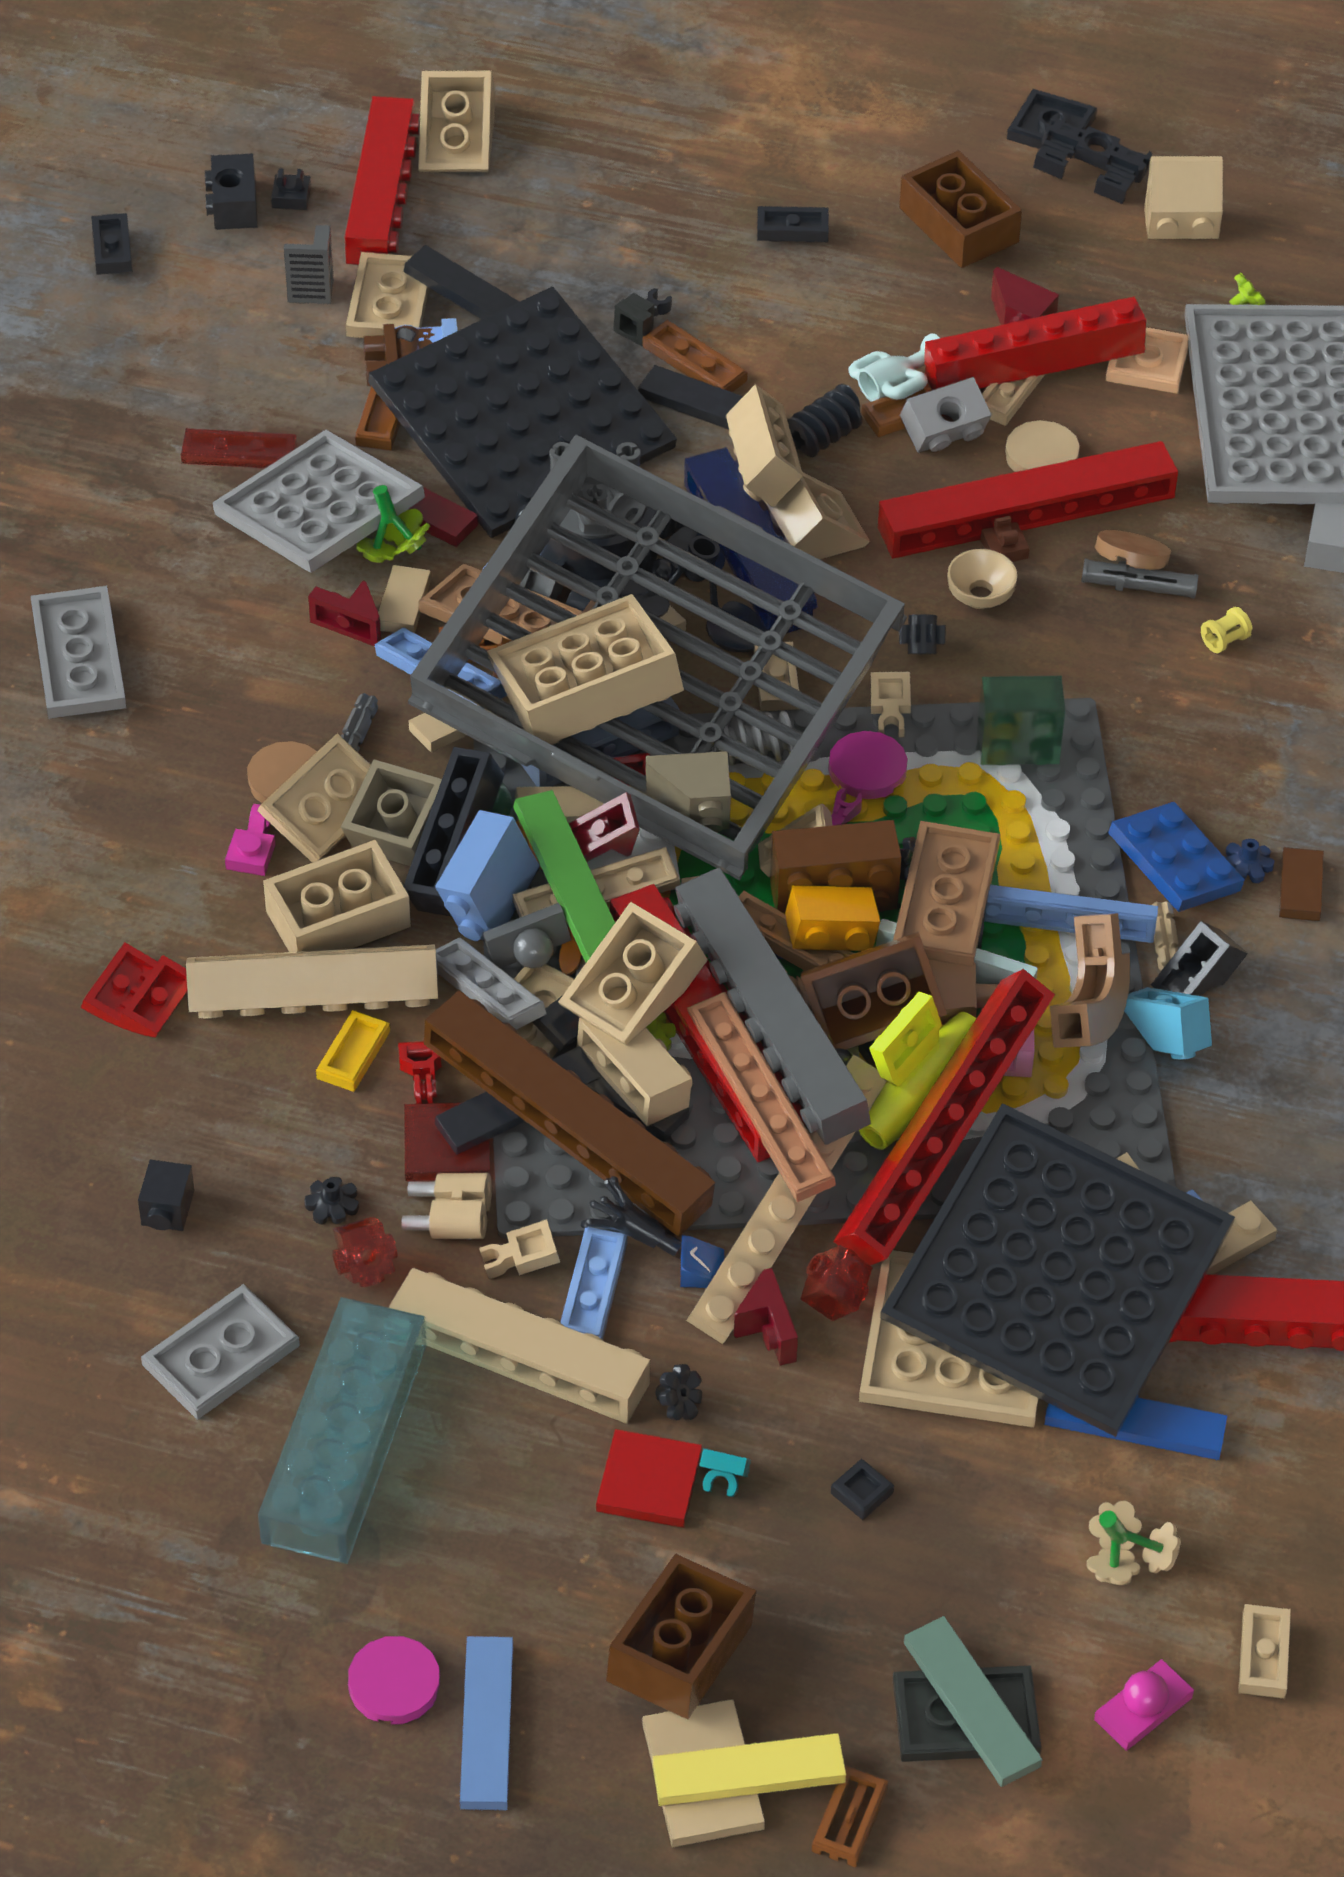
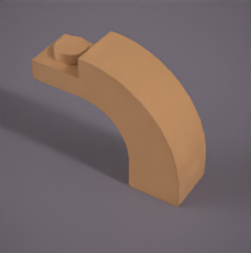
(1100, 986)

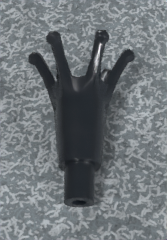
(631, 1220)

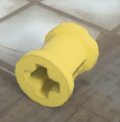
(1226, 630)

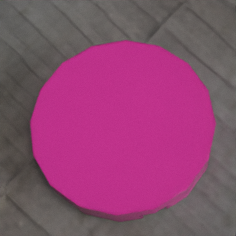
(868, 764)
(394, 1679)

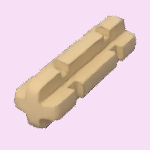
(1165, 934)

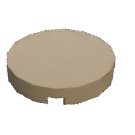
(1040, 445)

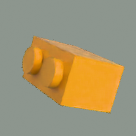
(832, 918)

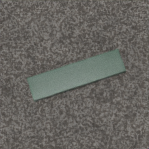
(972, 1701)

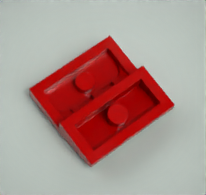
(137, 991)

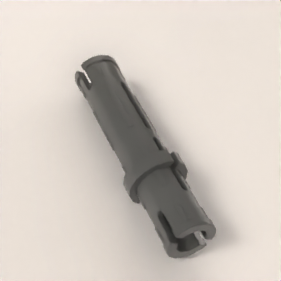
(1124, 576)

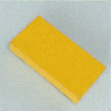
(353, 1051)

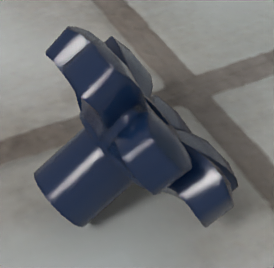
(1250, 859)

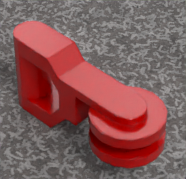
(420, 1069)

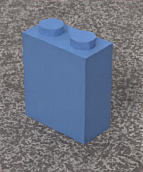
(486, 873)

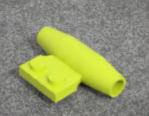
(911, 1060)

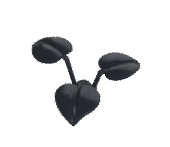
(712, 553)

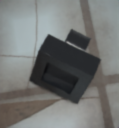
(291, 190)

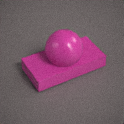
(1143, 1704)

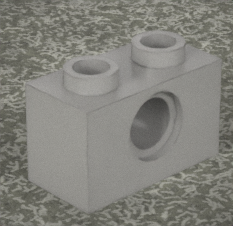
(959, 401)

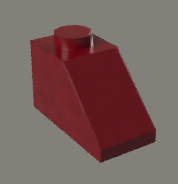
(1020, 299)

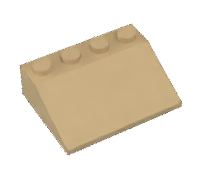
(587, 670)

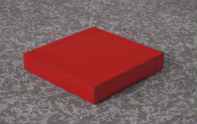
(649, 1478)

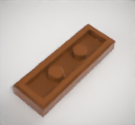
(693, 357)

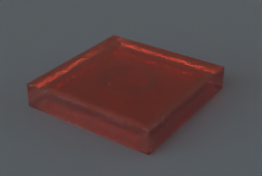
(430, 1153)

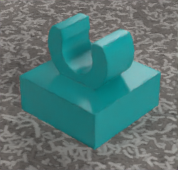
(726, 1466)

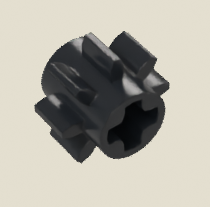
(922, 634)

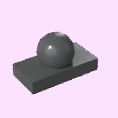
(528, 938)

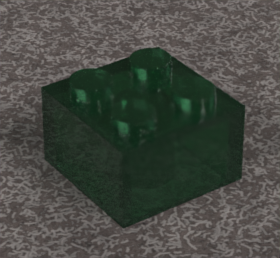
(1021, 720)

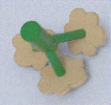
(1118, 1534)

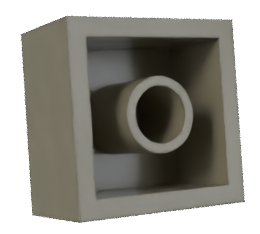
(391, 810)

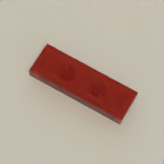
(235, 448)

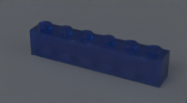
(718, 481)

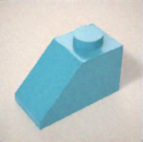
(1171, 1021)

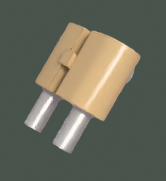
(457, 1207)

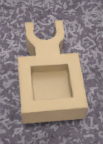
(890, 697)
(527, 1249)

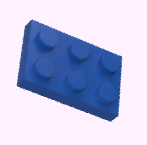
(1176, 856)

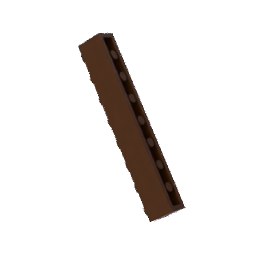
(569, 1112)

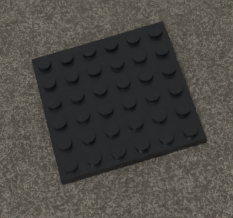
(505, 393)
(1058, 1269)

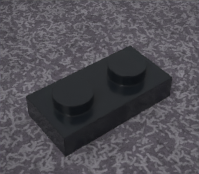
(792, 224)
(111, 243)

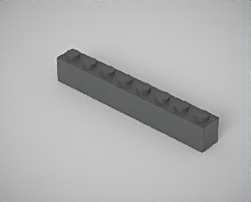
(772, 1007)

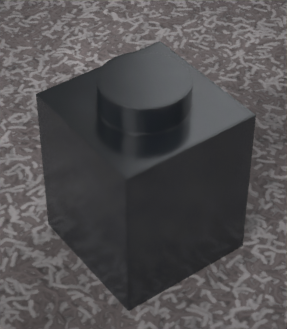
(166, 1195)

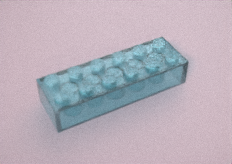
(342, 1430)

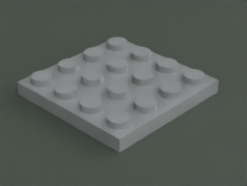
(316, 500)

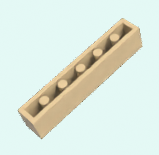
(311, 979)
(526, 1346)

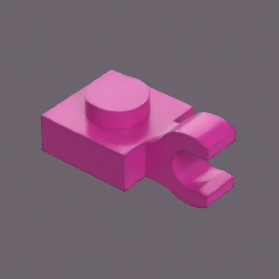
(251, 848)

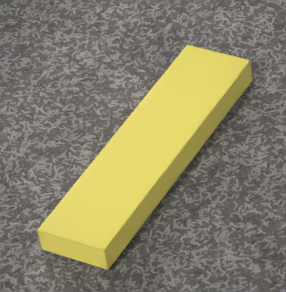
(749, 1769)

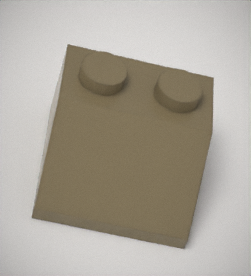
(692, 786)

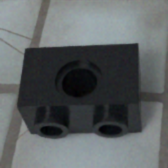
(232, 191)

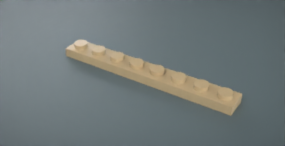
(768, 1230)

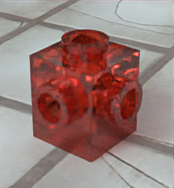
(354, 1241)
(836, 1282)

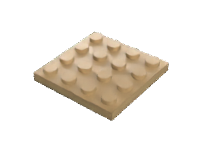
(922, 1377)

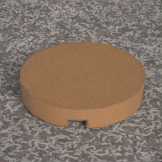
(1137, 549)
(275, 765)

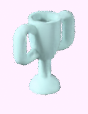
(889, 375)

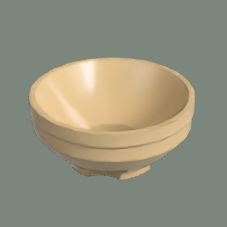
(982, 569)

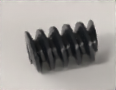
(825, 420)

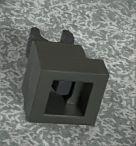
(636, 315)

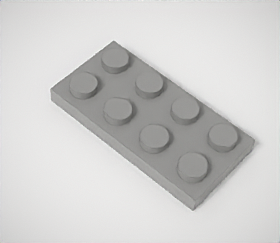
(78, 652)

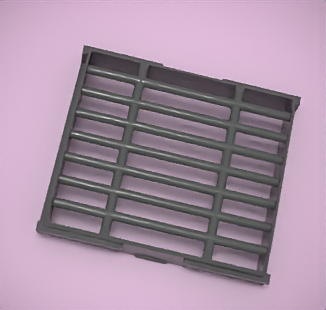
(522, 551)

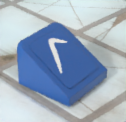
(699, 1262)

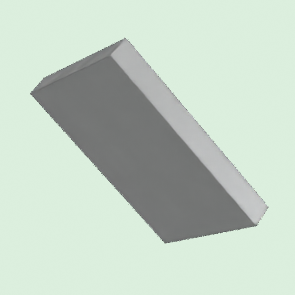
(220, 1351)

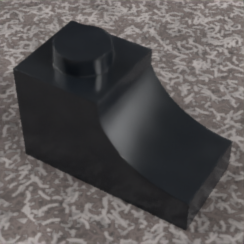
(1201, 962)

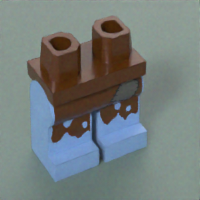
(401, 341)

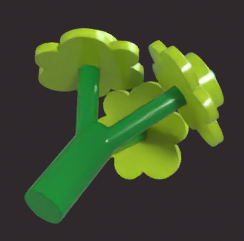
(400, 528)

